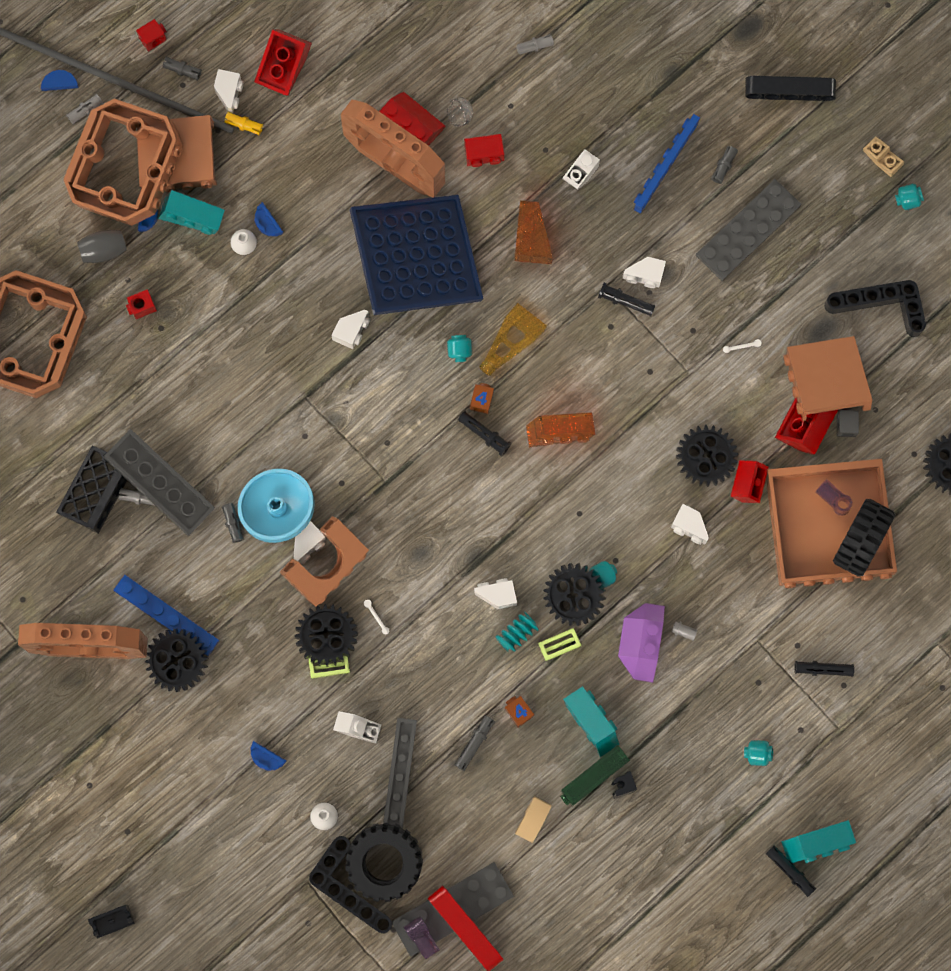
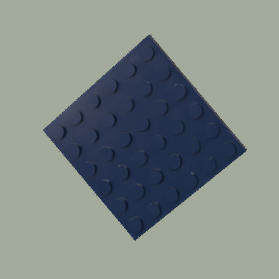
(416, 254)

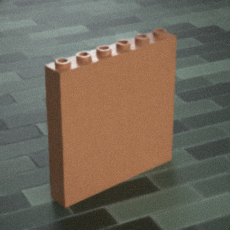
(809, 529)

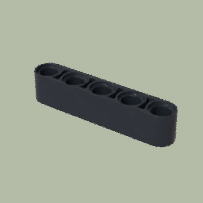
(790, 88)

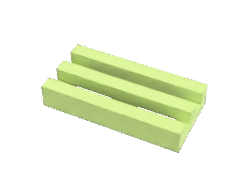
(544, 651)
(329, 673)

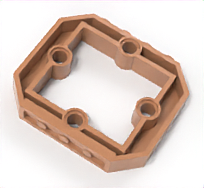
(393, 148)
(153, 187)
(56, 296)
(83, 640)

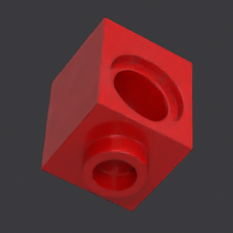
(152, 34)
(148, 307)

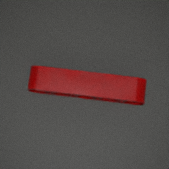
(465, 928)

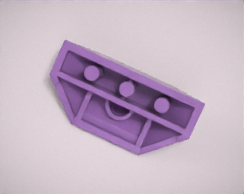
(642, 641)

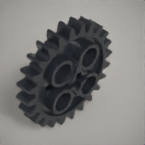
(721, 447)
(937, 465)
(557, 596)
(326, 652)
(185, 675)

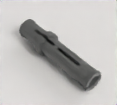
(476, 740)

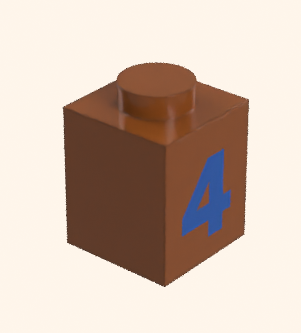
(482, 398)
(518, 710)

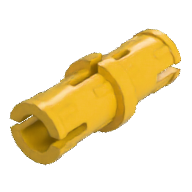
(243, 123)

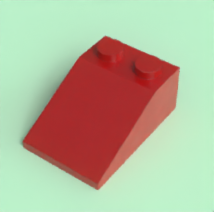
(282, 61)

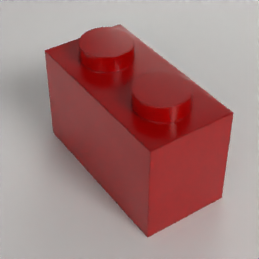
(484, 150)
(749, 481)

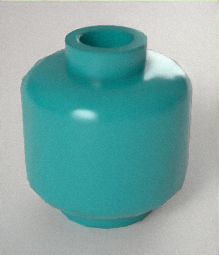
(909, 196)
(459, 348)
(607, 573)
(758, 753)

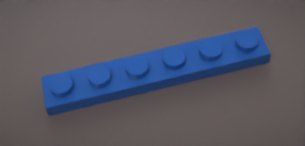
(669, 158)
(163, 612)

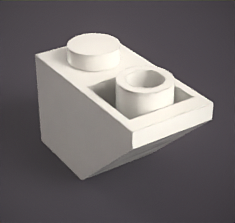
(227, 88)
(582, 169)
(647, 271)
(350, 327)
(691, 524)
(307, 542)
(498, 595)
(357, 727)

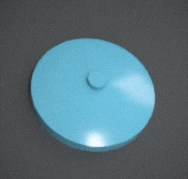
(276, 505)

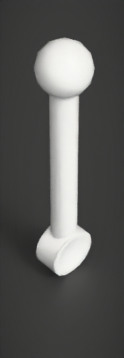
(757, 343)
(367, 603)

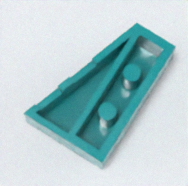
(191, 213)
(592, 720)
(819, 842)

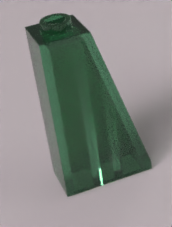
(594, 776)

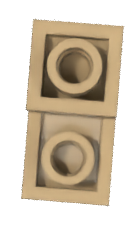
(883, 157)
(533, 819)

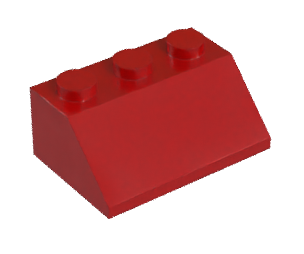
(413, 118)
(807, 434)

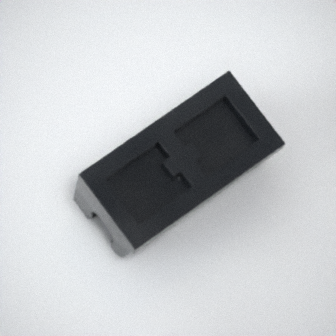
(626, 782)
(111, 921)

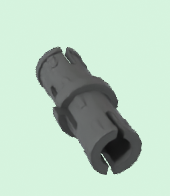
(182, 68)
(724, 164)
(232, 523)

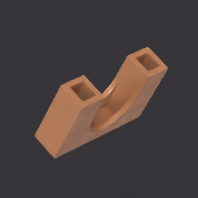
(349, 553)

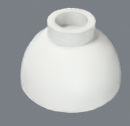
(243, 242)
(324, 816)

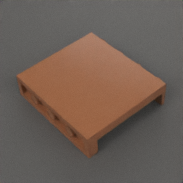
(196, 161)
(827, 376)

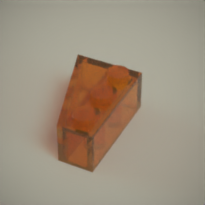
(532, 239)
(560, 429)

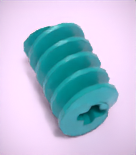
(517, 632)

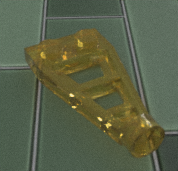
(526, 323)

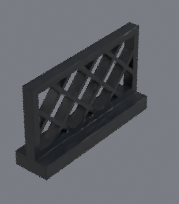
(106, 500)

